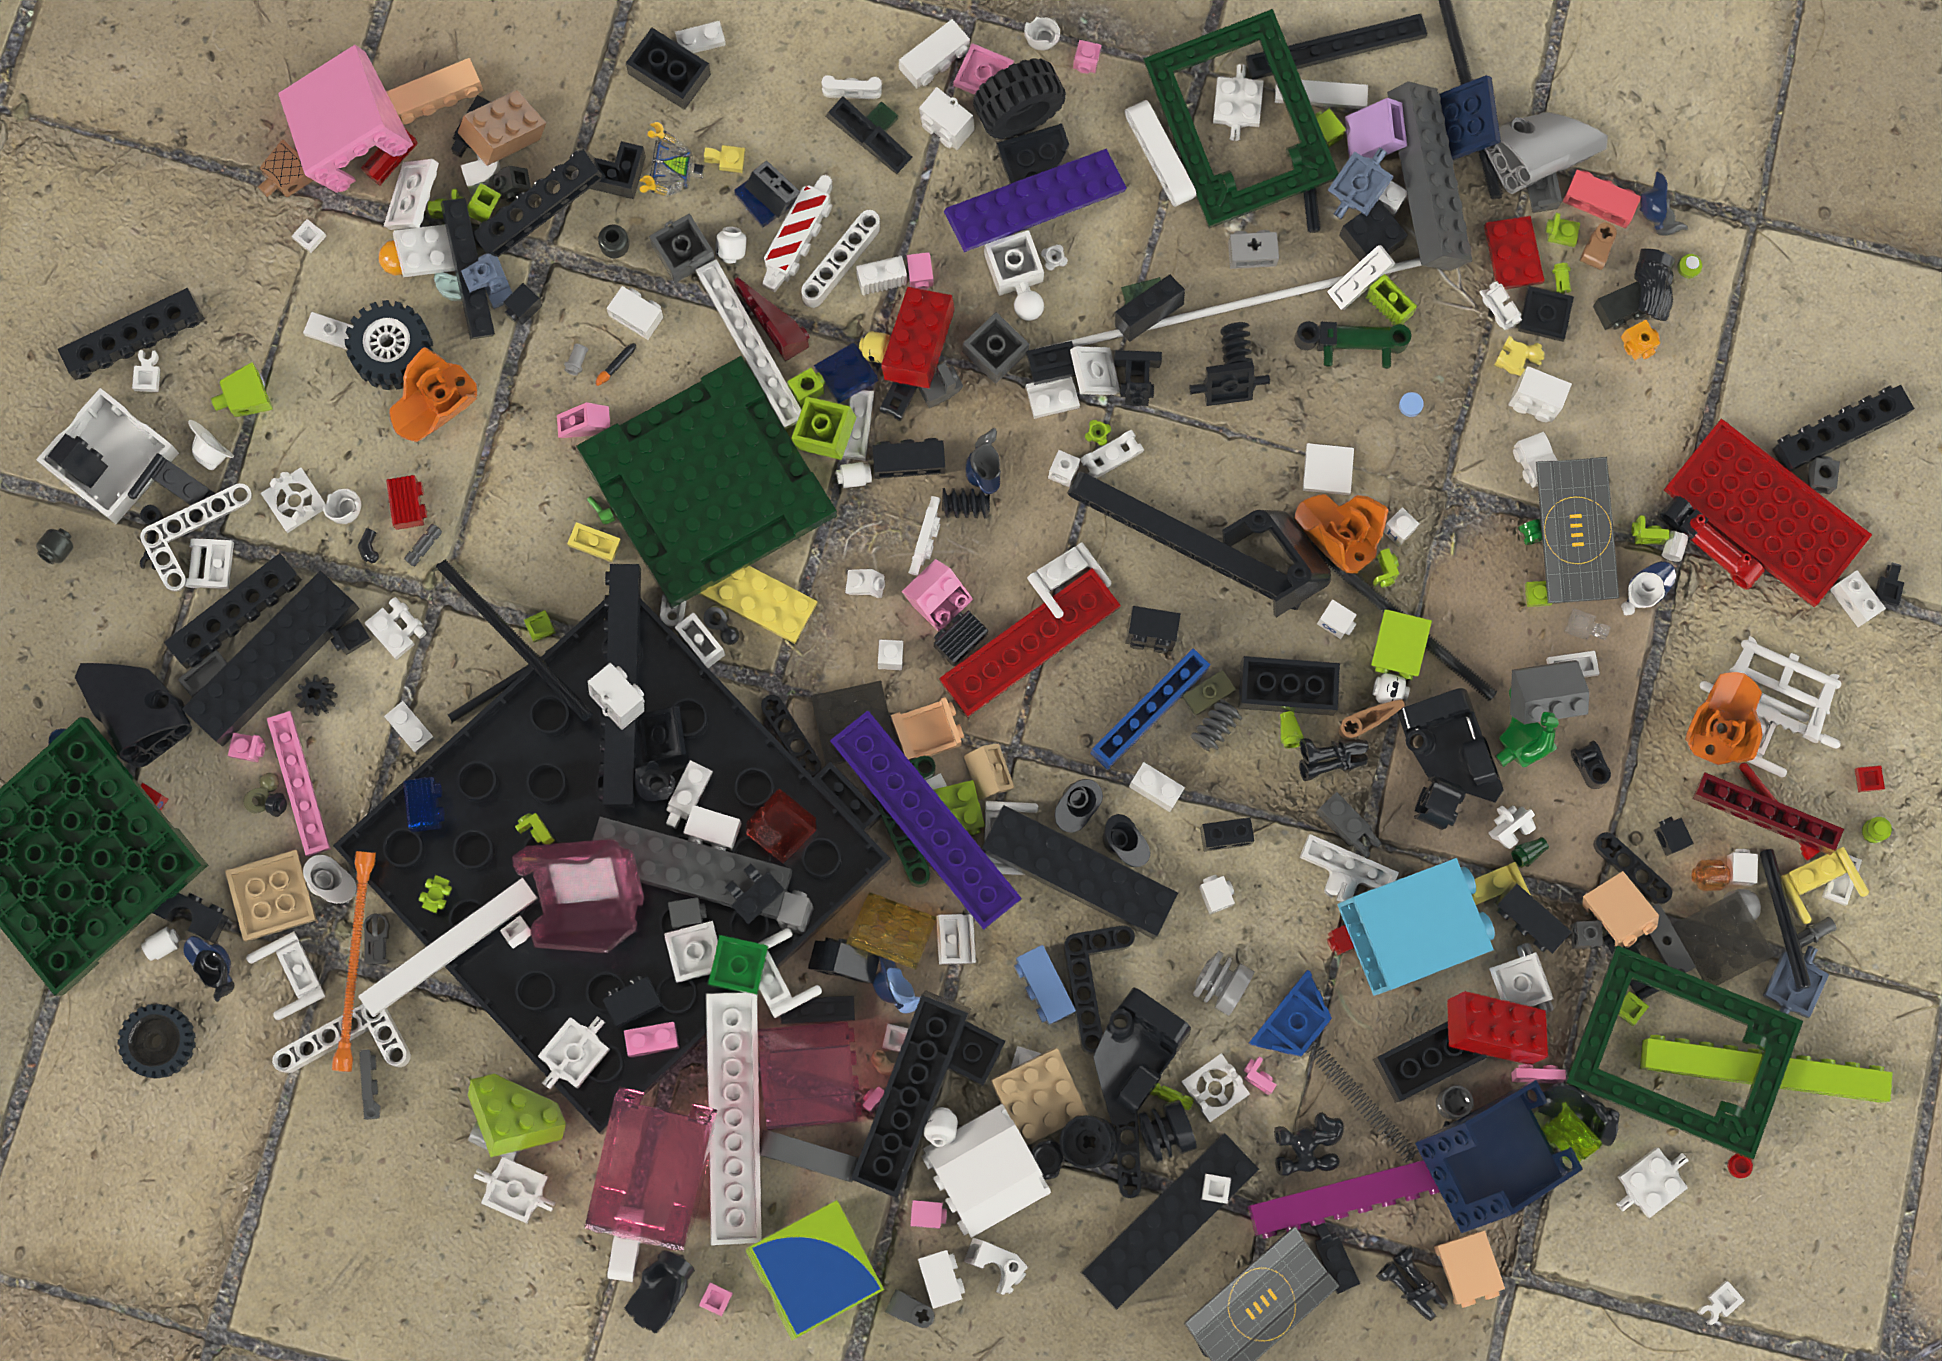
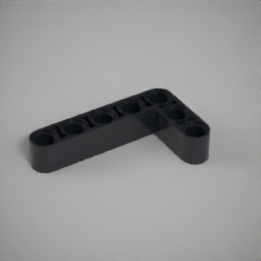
(1086, 981)

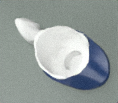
(1649, 586)

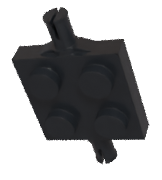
(1229, 383)

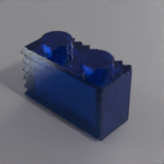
(423, 804)

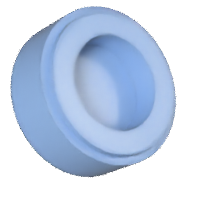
(1411, 404)

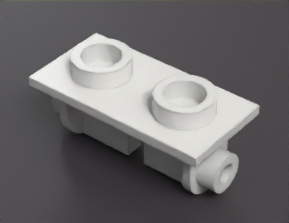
(1505, 315)

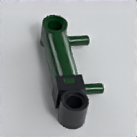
(1332, 336)

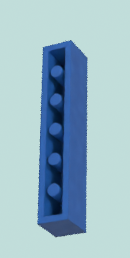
(1150, 709)

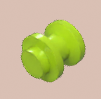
(1876, 829)

